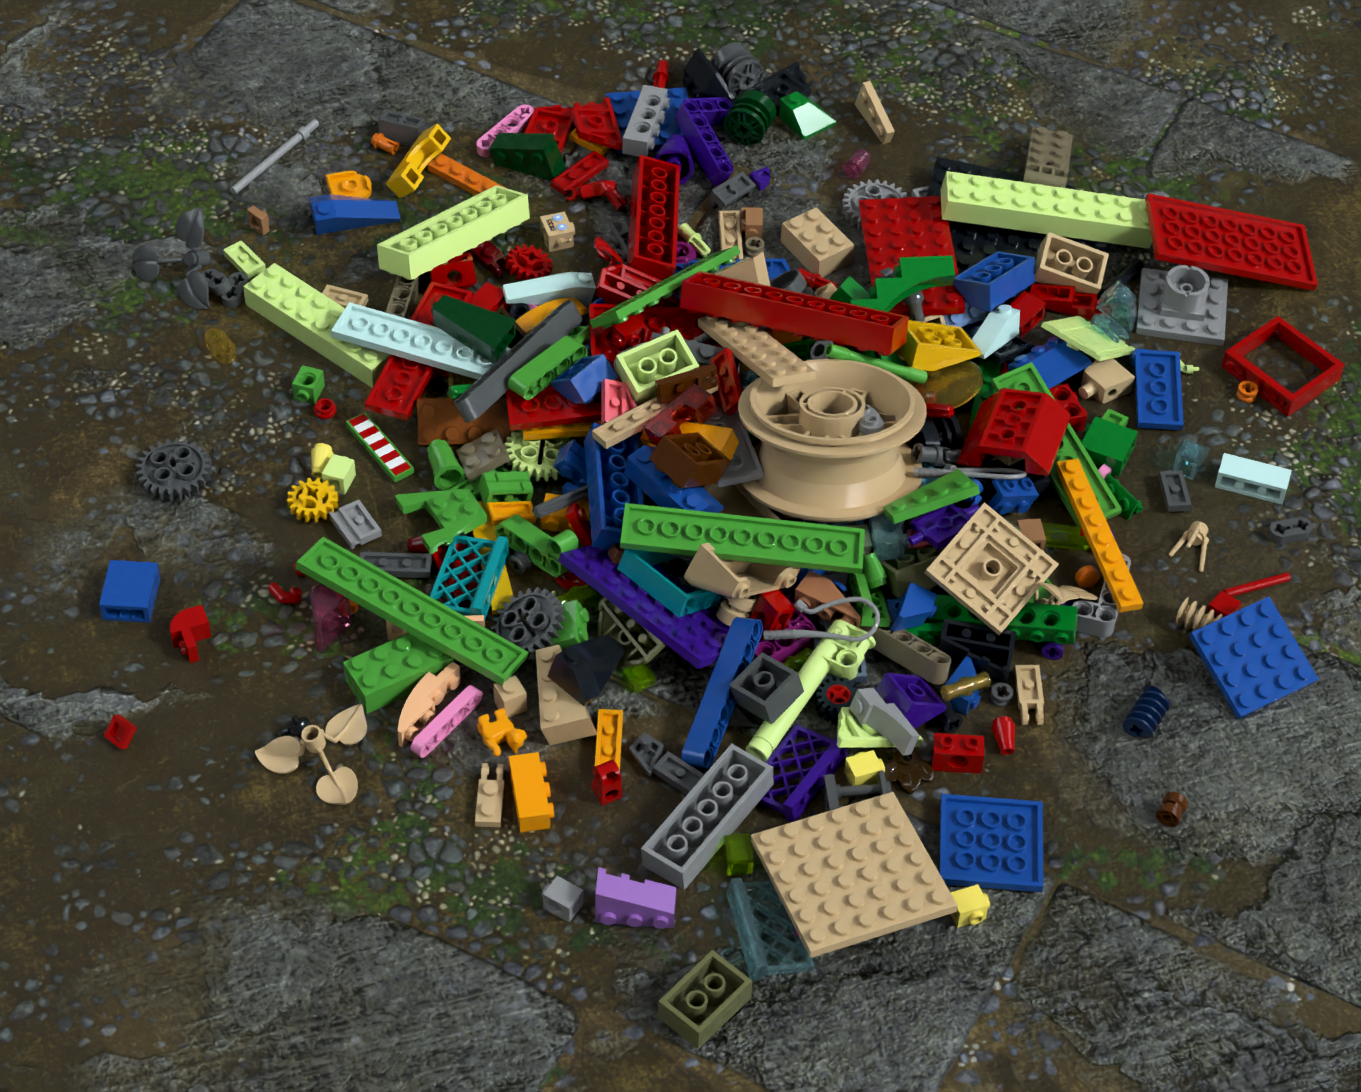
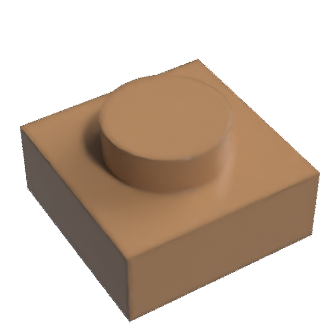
(258, 220)

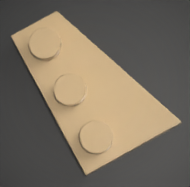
(874, 113)

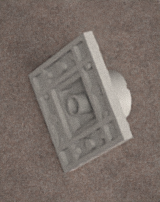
(1182, 305)

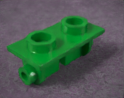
(1126, 501)

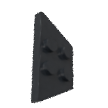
(784, 83)

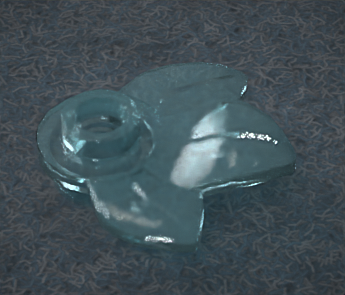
(1105, 325)

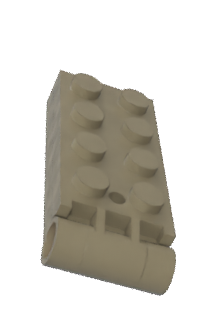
(1048, 157)

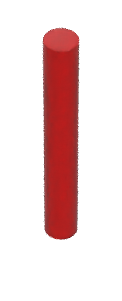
(1258, 584)

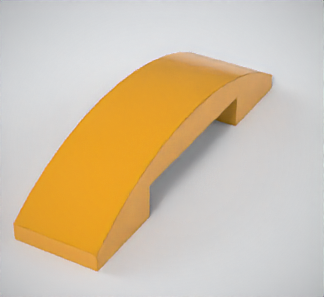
(536, 315)

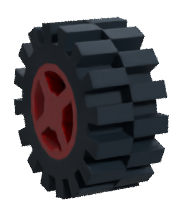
(829, 697)

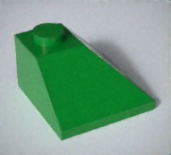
(804, 115)

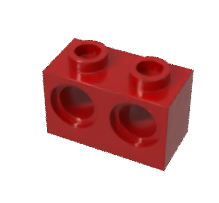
(1069, 401)

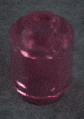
(857, 163)

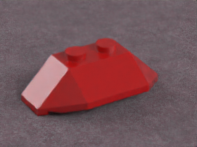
(623, 282)

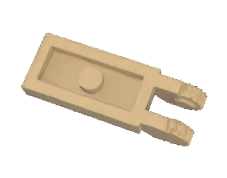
(1029, 692)
(490, 798)

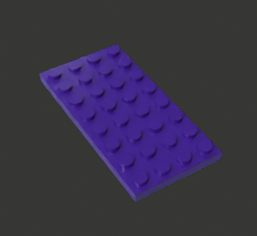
(693, 636)

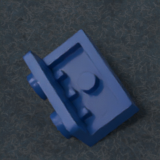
(1013, 495)

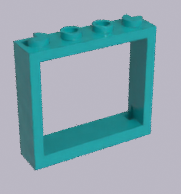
(638, 567)

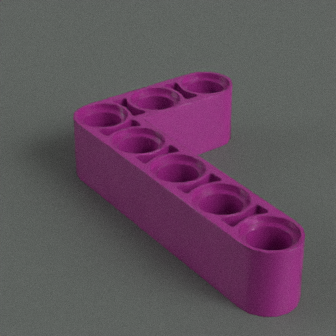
(783, 648)

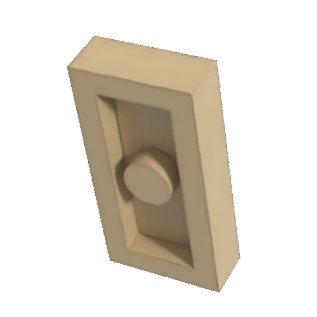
(344, 296)

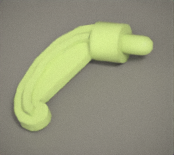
(1188, 369)

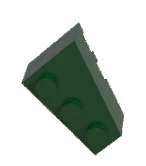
(528, 153)

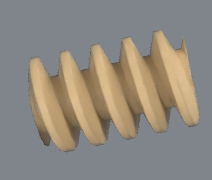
(1193, 617)

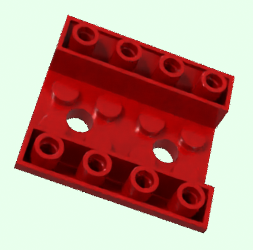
(1033, 430)

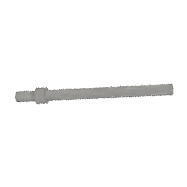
(300, 135)

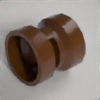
(1173, 806)

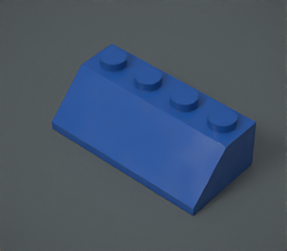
(995, 279)
(662, 490)

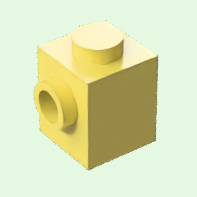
(863, 768)
(971, 906)

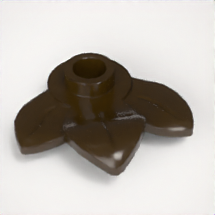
(909, 772)

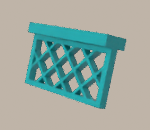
(488, 577)

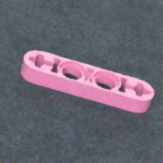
(514, 117)
(446, 721)

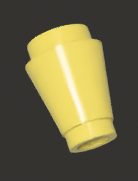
(319, 458)

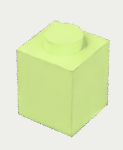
(339, 472)

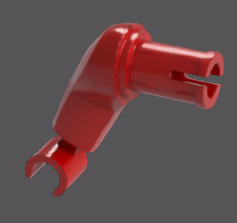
(601, 188)

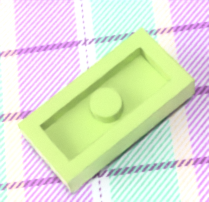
(244, 259)

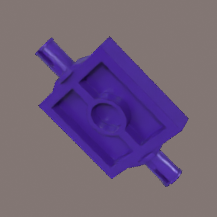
(940, 525)

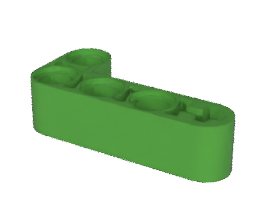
(545, 367)
(536, 544)

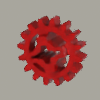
(528, 262)

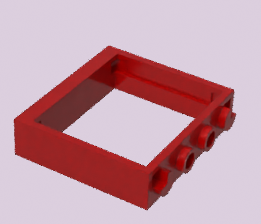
(1267, 386)

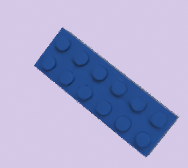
(609, 488)

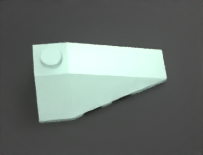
(551, 287)

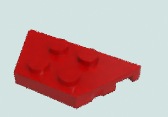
(552, 121)
(597, 124)

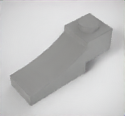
(885, 719)

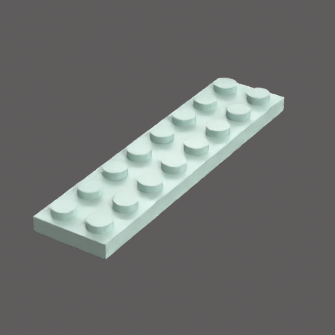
(408, 340)

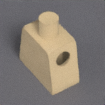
(1106, 381)

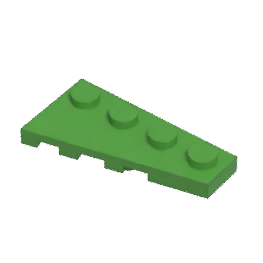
(935, 495)

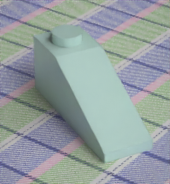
(997, 329)

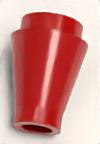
(1004, 733)

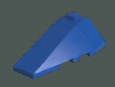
(342, 213)

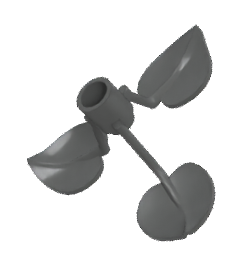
(194, 288)

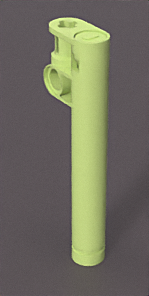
(826, 658)

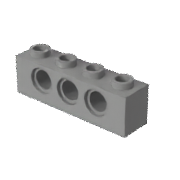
(645, 121)

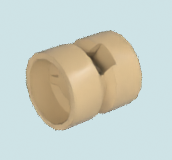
(734, 608)

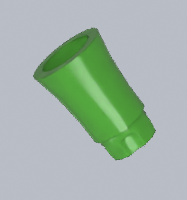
(444, 465)

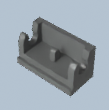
(401, 127)
(731, 191)

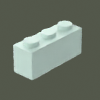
(1253, 478)

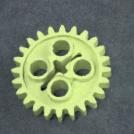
(525, 455)

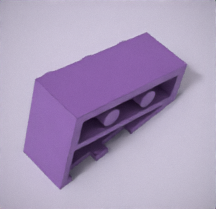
(633, 902)

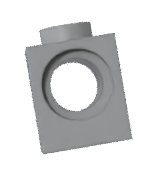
(562, 898)

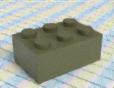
(705, 999)

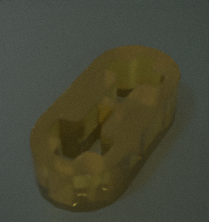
(223, 343)

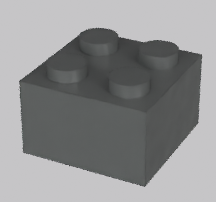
(766, 688)

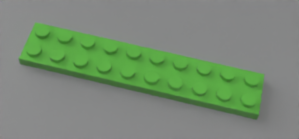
(743, 538)
(412, 610)

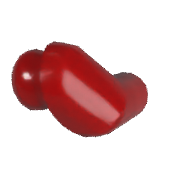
(285, 597)

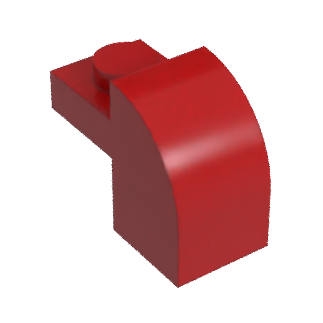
(187, 628)

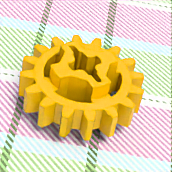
(312, 499)

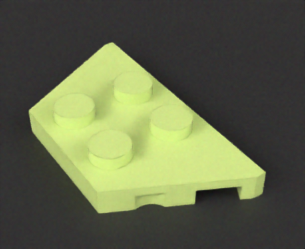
(854, 734)

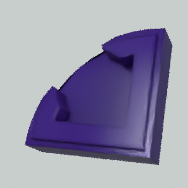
(761, 178)

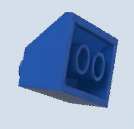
(1053, 361)

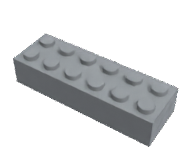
(707, 814)

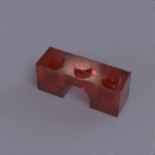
(691, 405)

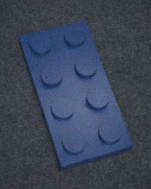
(1158, 389)

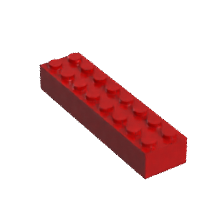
(654, 217)

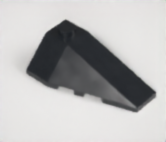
(586, 667)

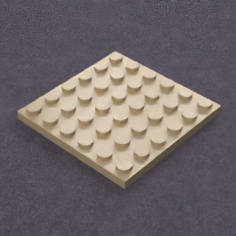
(853, 874)

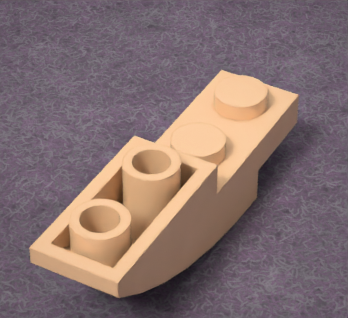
(420, 705)

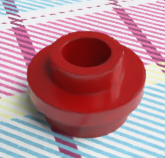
(325, 408)

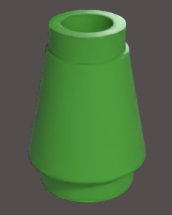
(874, 571)

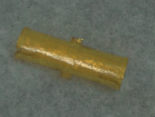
(965, 686)

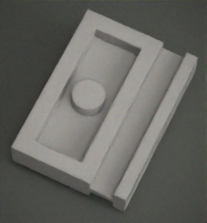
(355, 524)

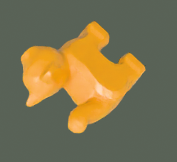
(500, 731)

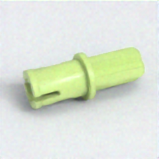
(694, 239)

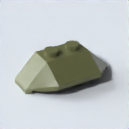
(639, 642)

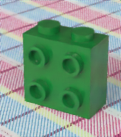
(1109, 444)

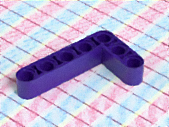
(694, 120)

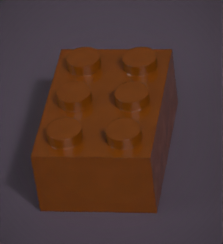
(689, 460)

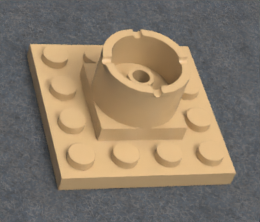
(991, 568)

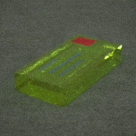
(1065, 536)

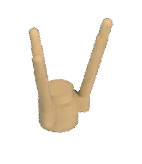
(1195, 536)

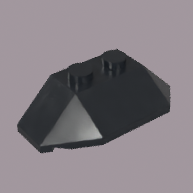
(703, 79)

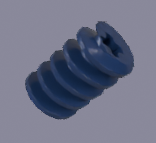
(1146, 713)

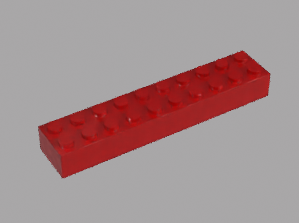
(794, 313)

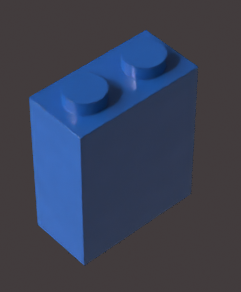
(129, 591)

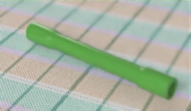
(908, 373)

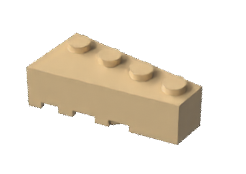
(749, 269)
(560, 714)

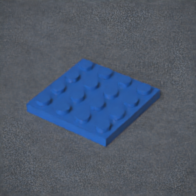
(624, 104)
(1253, 657)
(991, 842)

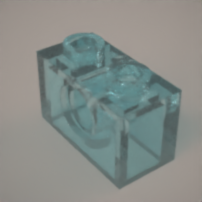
(887, 537)

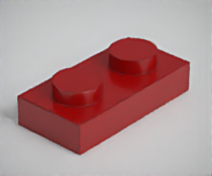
(579, 521)

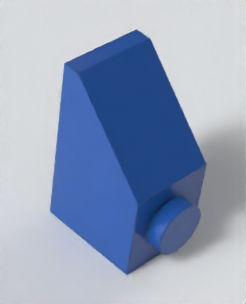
(914, 608)
(964, 704)

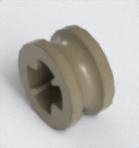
(754, 246)

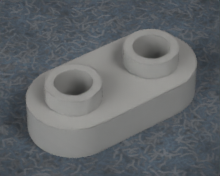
(870, 422)

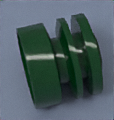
(750, 117)

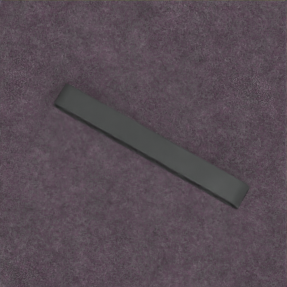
(495, 381)

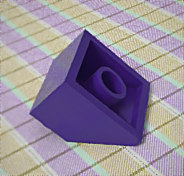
(911, 697)

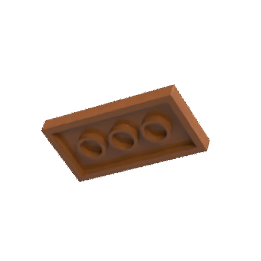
(441, 420)

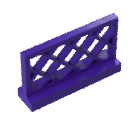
(812, 783)

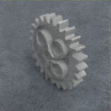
(867, 191)

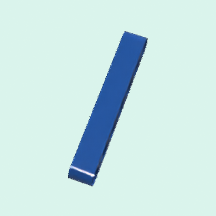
(718, 699)

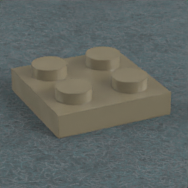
(483, 454)

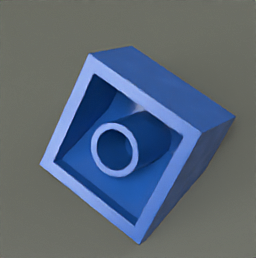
(584, 379)

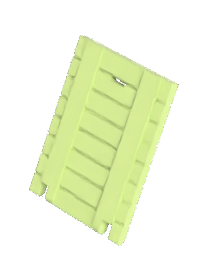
(1082, 336)

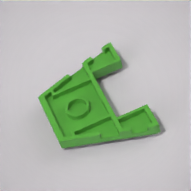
(452, 510)

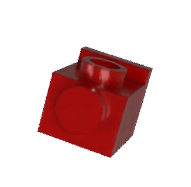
(629, 333)

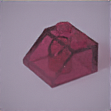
(330, 614)

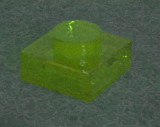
(639, 677)

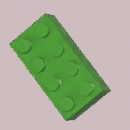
(392, 670)

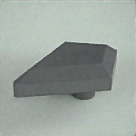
(646, 752)

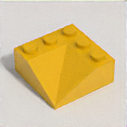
(936, 346)

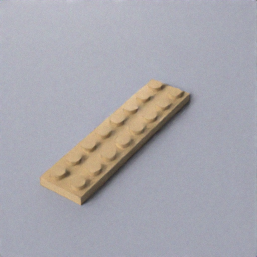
(758, 351)

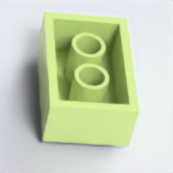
(654, 361)

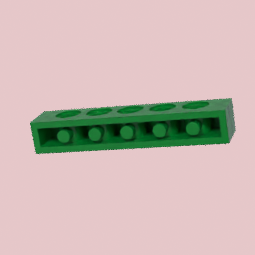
(1036, 614)

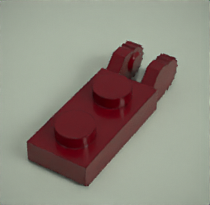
(490, 258)

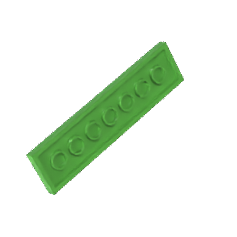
(662, 289)
(1029, 379)

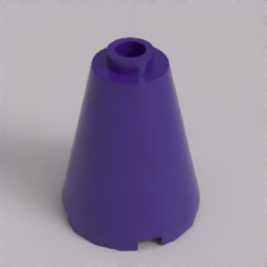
(677, 152)

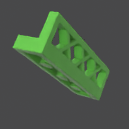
(861, 589)

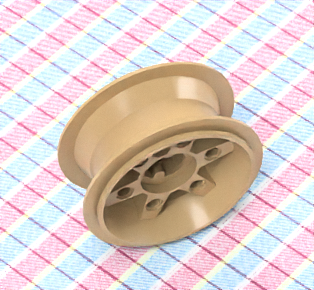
(812, 446)

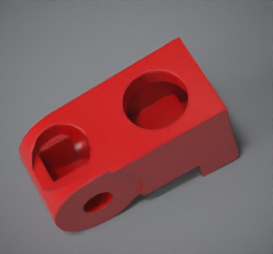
(607, 779)

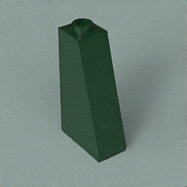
(474, 326)

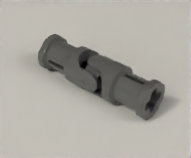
(936, 456)

